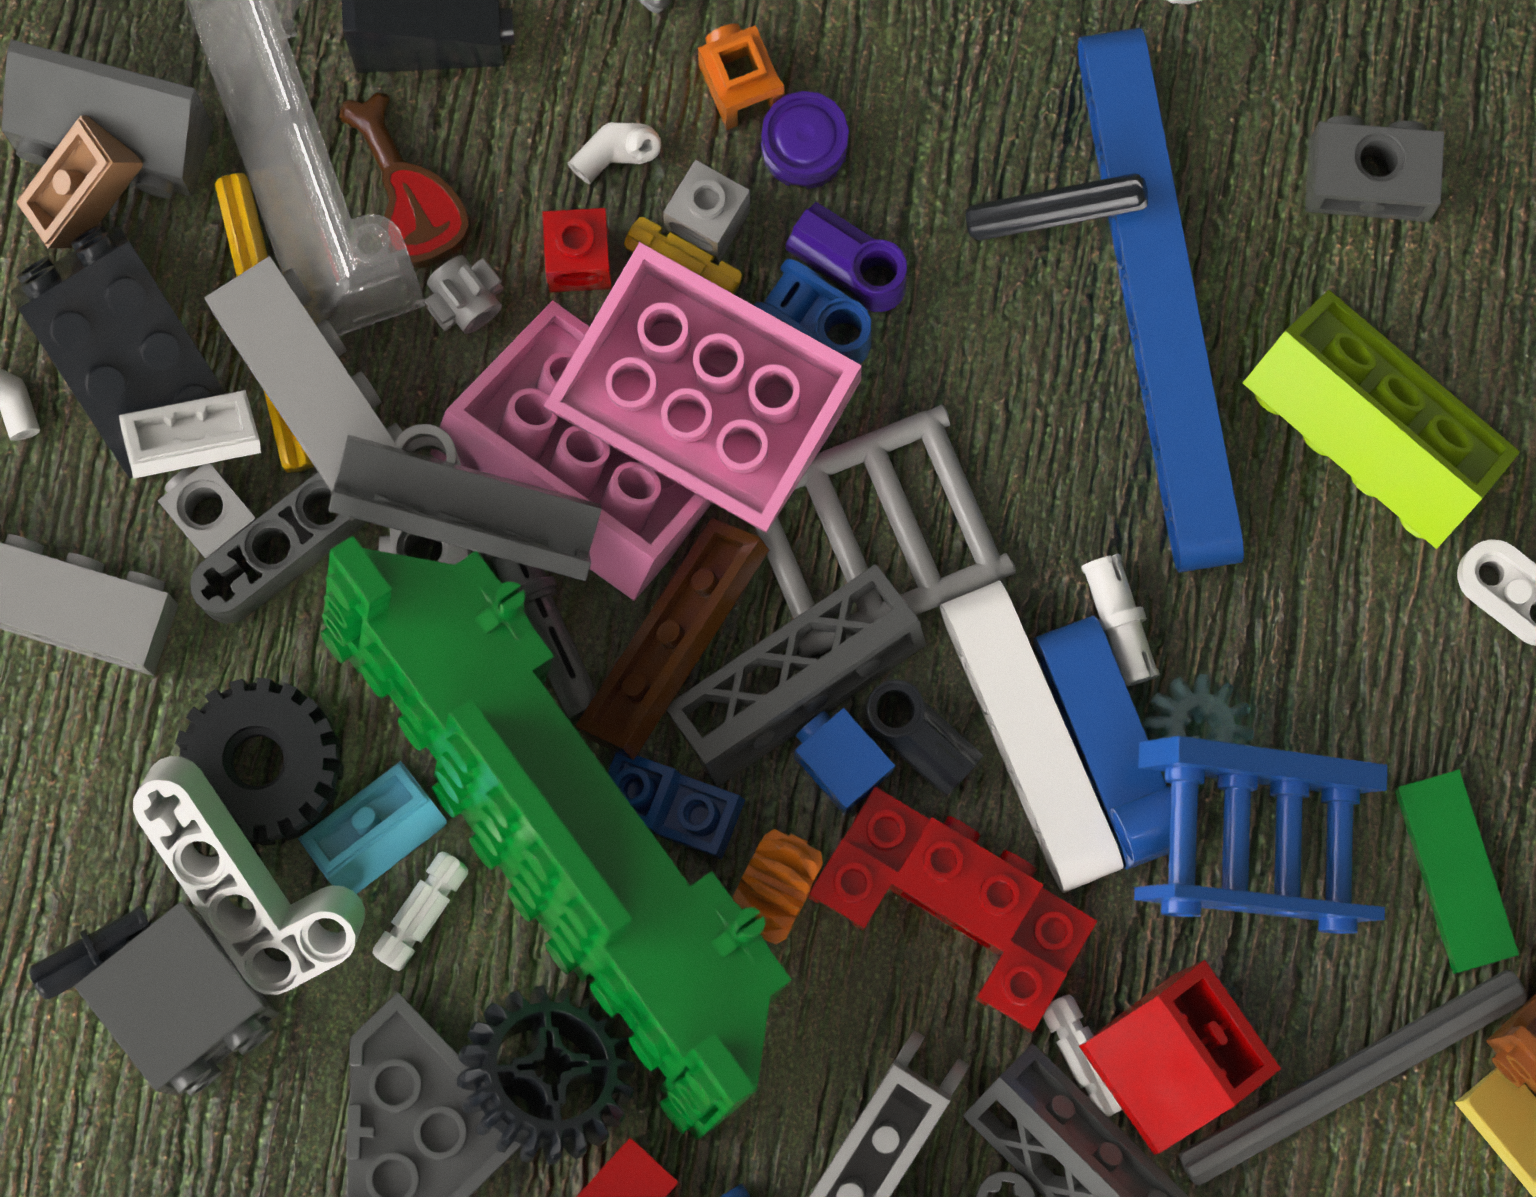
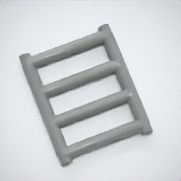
(931, 588)

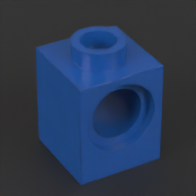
(841, 759)

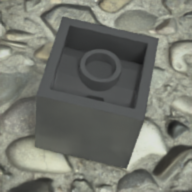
(177, 1003)

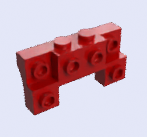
(965, 888)

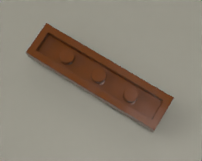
(672, 638)

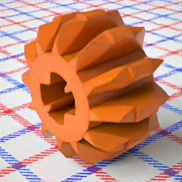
(779, 882)

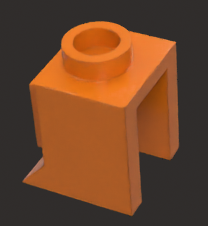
(725, 46)

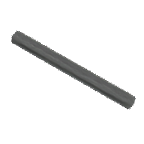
(1352, 1077)

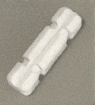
(420, 911)
(1064, 1018)

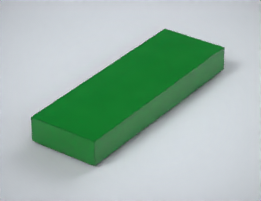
(1456, 871)

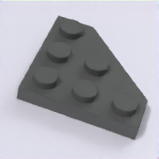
(409, 1115)

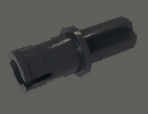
(79, 959)

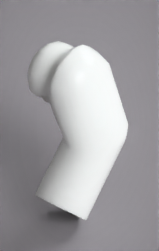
(615, 144)
(17, 408)

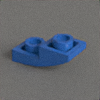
(678, 805)

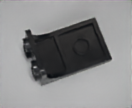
(111, 333)

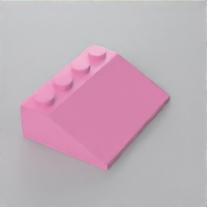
(704, 387)
(508, 433)

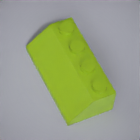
(1380, 418)

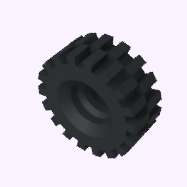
(308, 750)

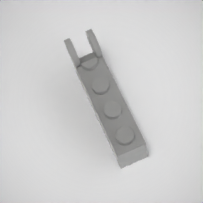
(302, 370)
(82, 607)
(889, 1130)

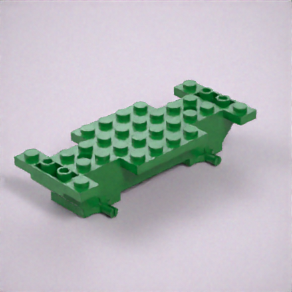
(542, 808)

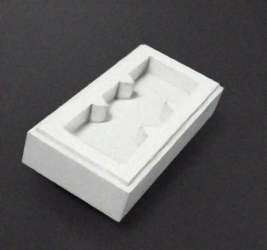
(189, 434)

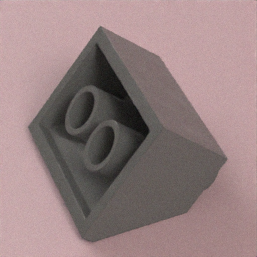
(147, 114)

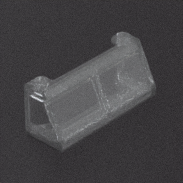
(348, 265)

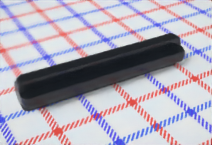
(1057, 207)

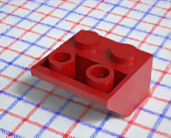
(1179, 1057)

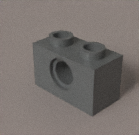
(1342, 185)

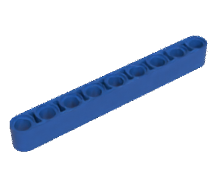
(1161, 305)

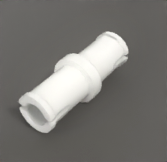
(1121, 619)

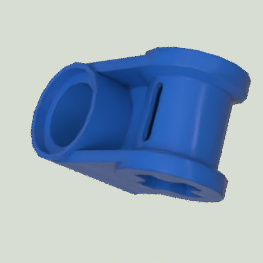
(815, 306)

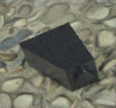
(426, 34)

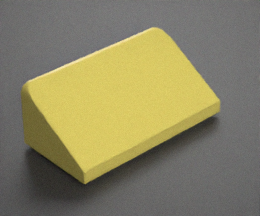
(1506, 1121)

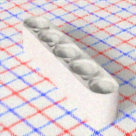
(1031, 736)

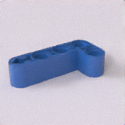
(1107, 737)

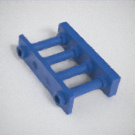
(1290, 780)

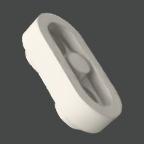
(1513, 595)

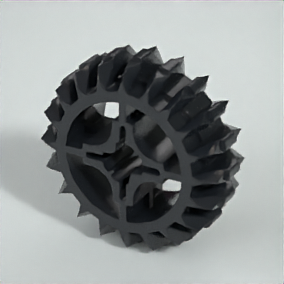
(595, 1066)

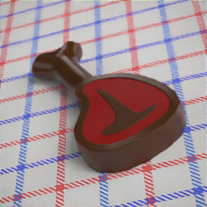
(419, 200)

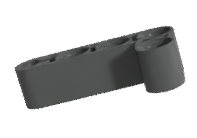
(286, 520)

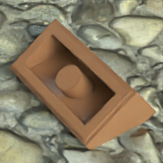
(78, 183)

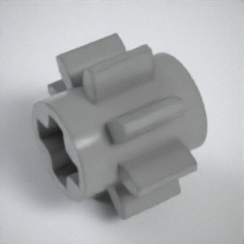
(464, 294)

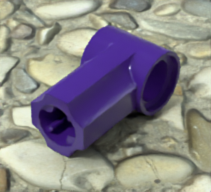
(845, 254)

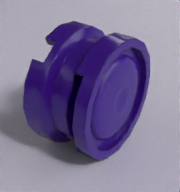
(804, 139)

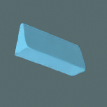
(373, 830)

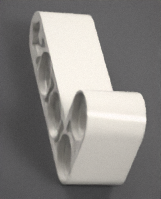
(181, 793)

